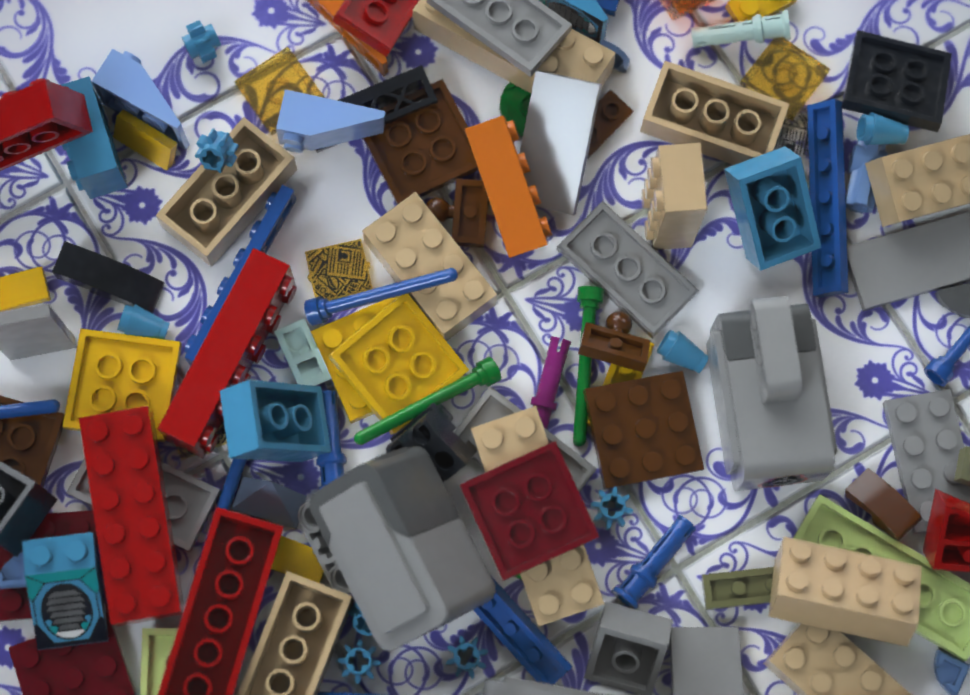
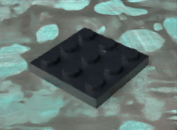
(897, 80)

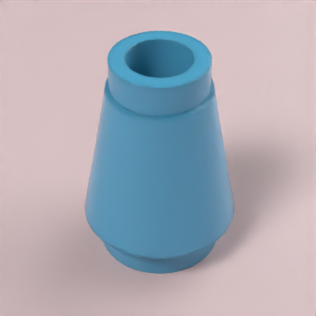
(880, 130)
(142, 323)
(681, 351)

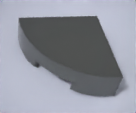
(955, 299)

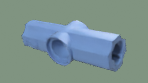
(859, 190)

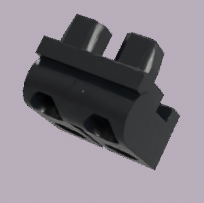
(435, 434)

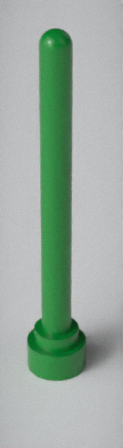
(590, 299)
(483, 374)

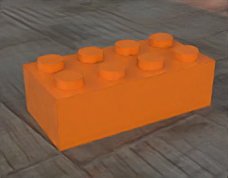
(507, 185)

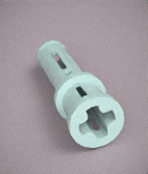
(757, 29)

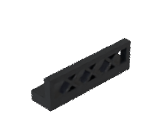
(395, 89)

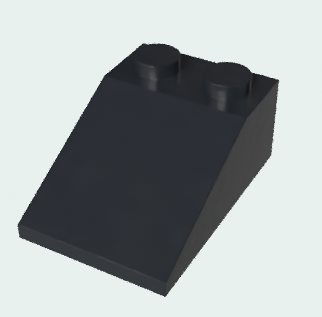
(21, 508)

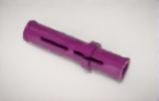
(550, 379)

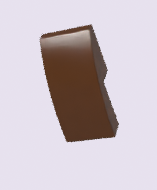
(885, 505)

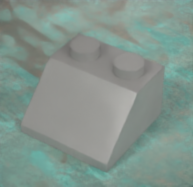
(628, 649)

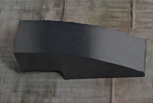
(107, 277)

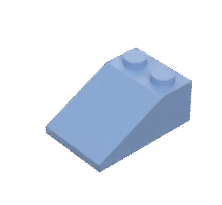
(127, 86)
(321, 122)

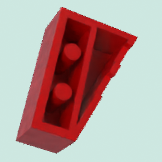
(948, 534)

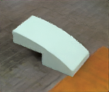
(302, 354)

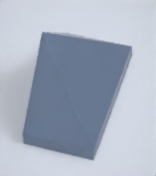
(268, 501)

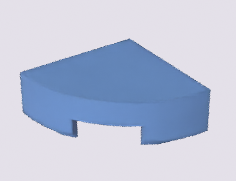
(621, 59)
(13, 574)
(949, 672)

